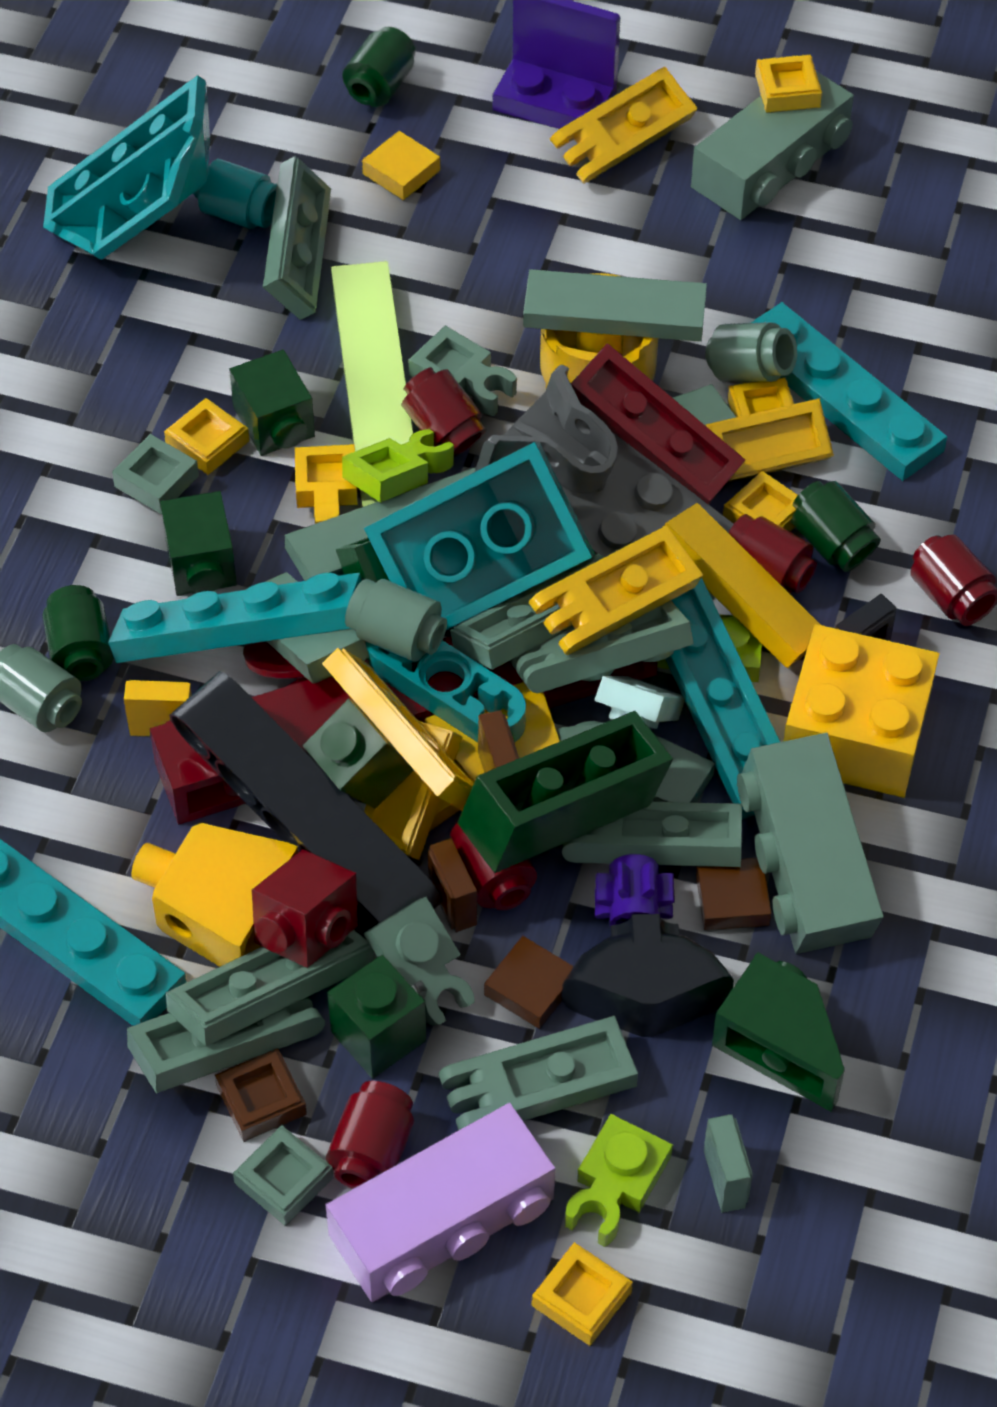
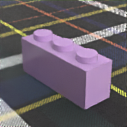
(441, 1203)

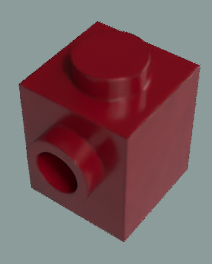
(305, 908)

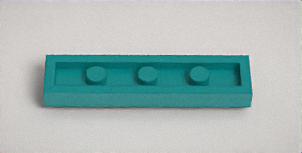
(857, 400)
(233, 618)
(719, 691)
(83, 941)

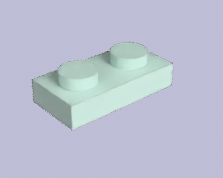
(630, 695)

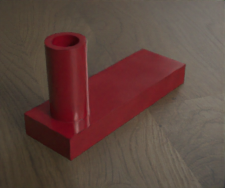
(655, 424)

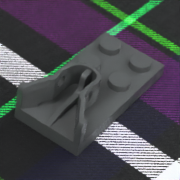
(606, 480)

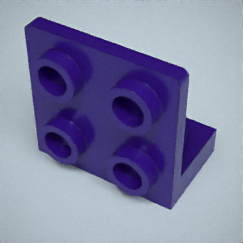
(559, 61)

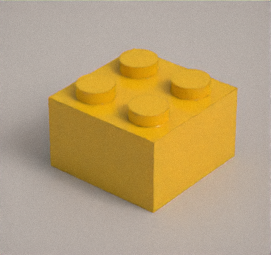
(868, 701)

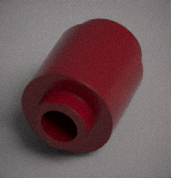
(443, 406)
(777, 551)
(954, 579)
(498, 890)
(370, 1133)

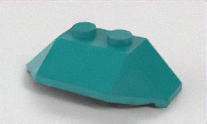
(134, 175)

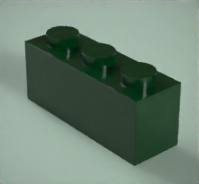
(564, 791)

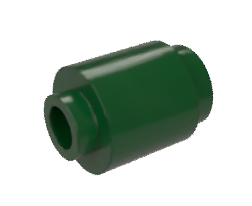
(379, 66)
(835, 525)
(77, 632)

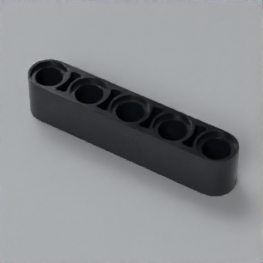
(298, 796)

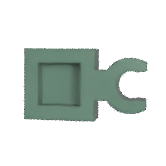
(469, 366)
(419, 951)

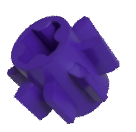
(633, 889)

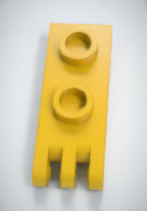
(625, 123)
(617, 589)

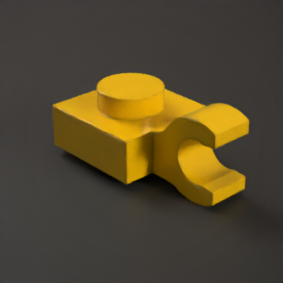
(321, 481)

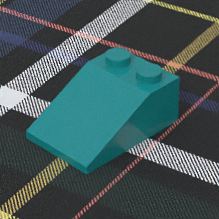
(483, 536)

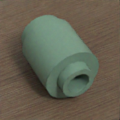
(751, 352)
(396, 619)
(38, 688)

